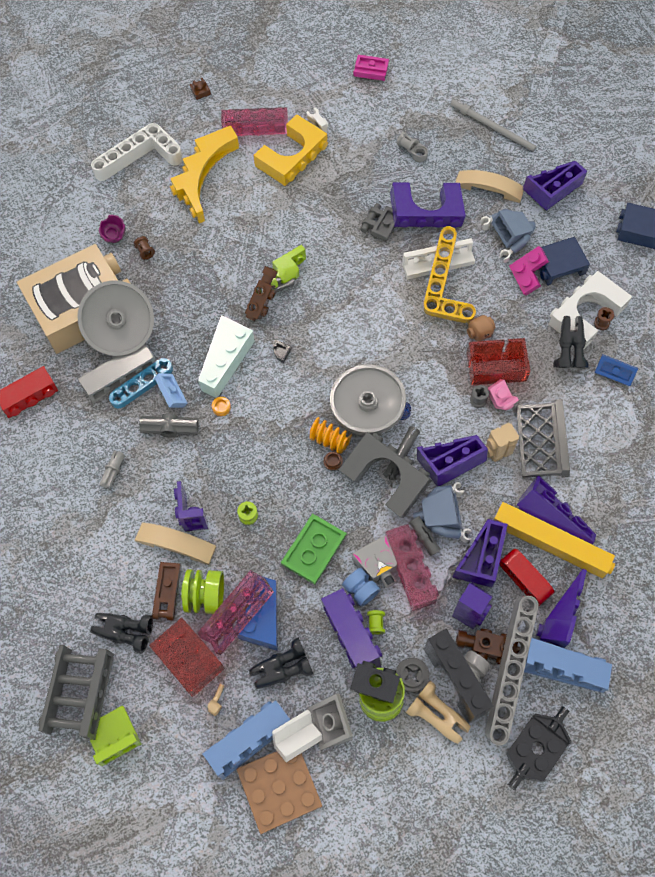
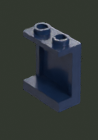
(564, 259)

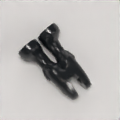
(567, 339)
(117, 624)
(274, 666)

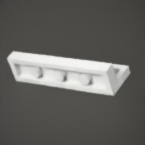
(422, 264)

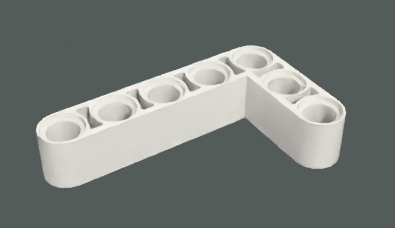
(133, 148)

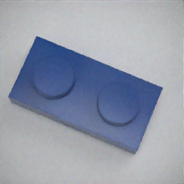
(616, 370)

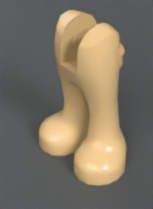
(444, 725)

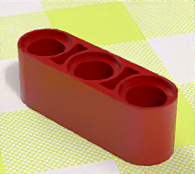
(526, 576)

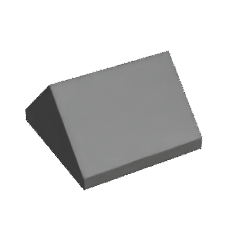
(331, 722)

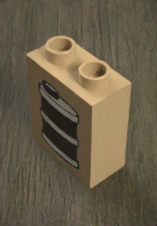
(59, 289)

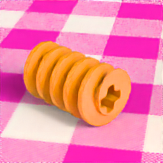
(329, 436)

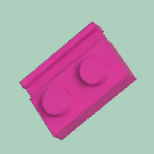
(371, 67)

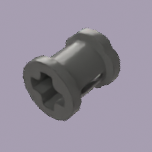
(477, 401)

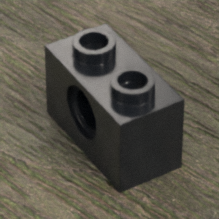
(389, 682)

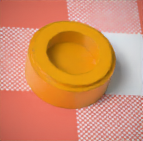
(221, 406)

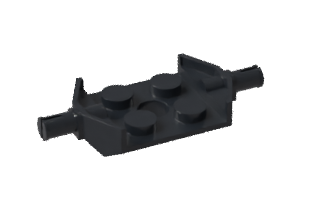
(551, 735)

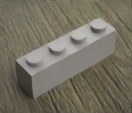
(114, 373)

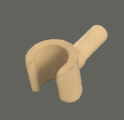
(214, 707)

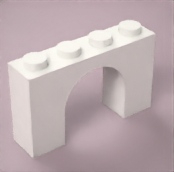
(597, 290)

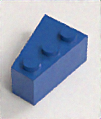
(263, 626)

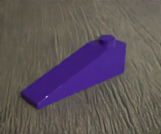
(542, 503)
(560, 623)

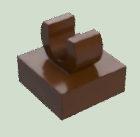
(200, 89)

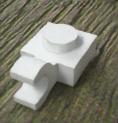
(317, 120)

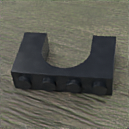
(472, 698)

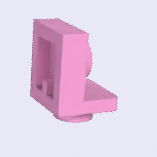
(501, 395)

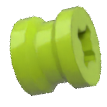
(248, 517)

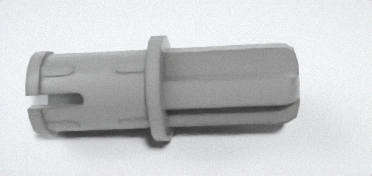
(112, 469)

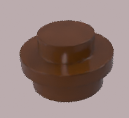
(333, 461)

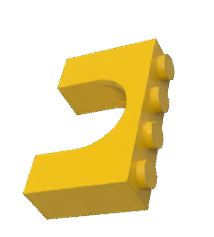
(287, 167)

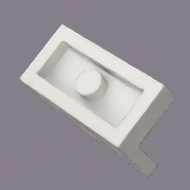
(296, 736)

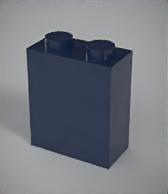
(637, 225)

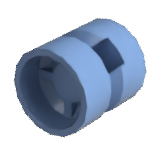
(361, 587)

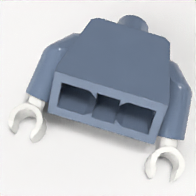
(512, 228)
(442, 512)

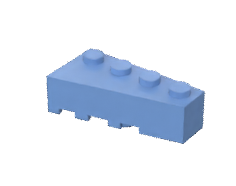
(567, 666)
(246, 740)

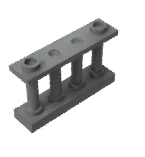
(92, 704)

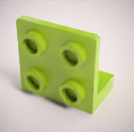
(114, 736)

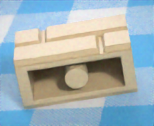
(502, 442)

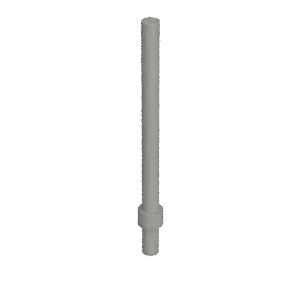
(466, 110)

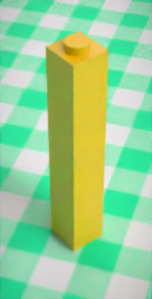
(555, 541)

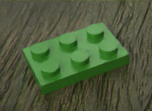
(313, 549)

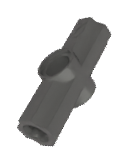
(169, 425)

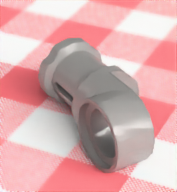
(412, 146)

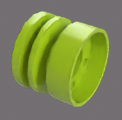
(201, 591)
(381, 710)

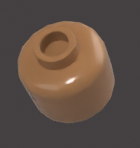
(481, 328)

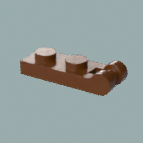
(166, 590)

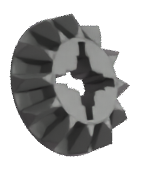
(422, 676)

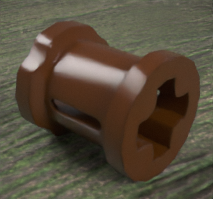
(143, 246)
(603, 319)

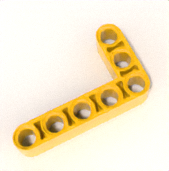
(440, 280)

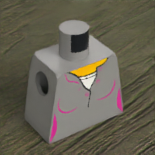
(377, 561)

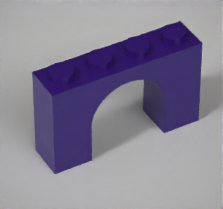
(408, 214)

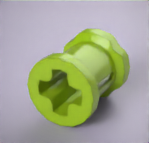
(376, 622)

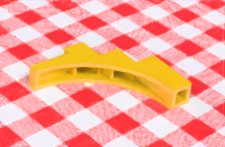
(208, 152)

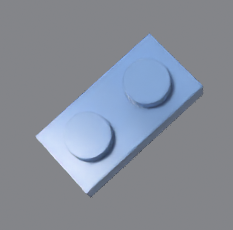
(170, 390)

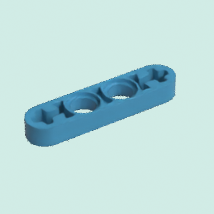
(139, 381)

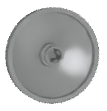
(115, 318)
(368, 399)

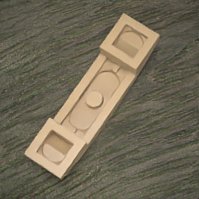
(490, 181)
(175, 541)

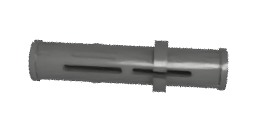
(404, 449)

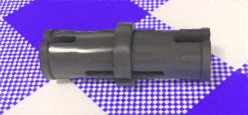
(424, 535)

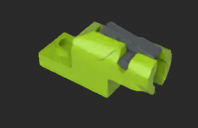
(287, 268)

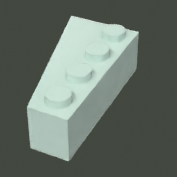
(225, 355)

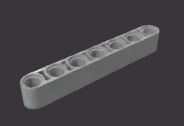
(515, 679)

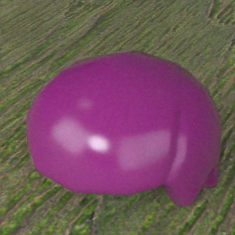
(112, 229)

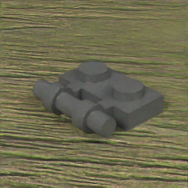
(383, 227)

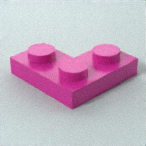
(524, 270)

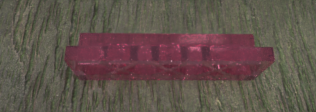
(234, 609)

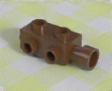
(259, 298)
(493, 650)

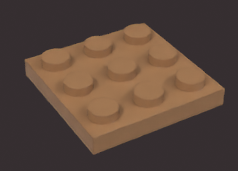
(278, 790)

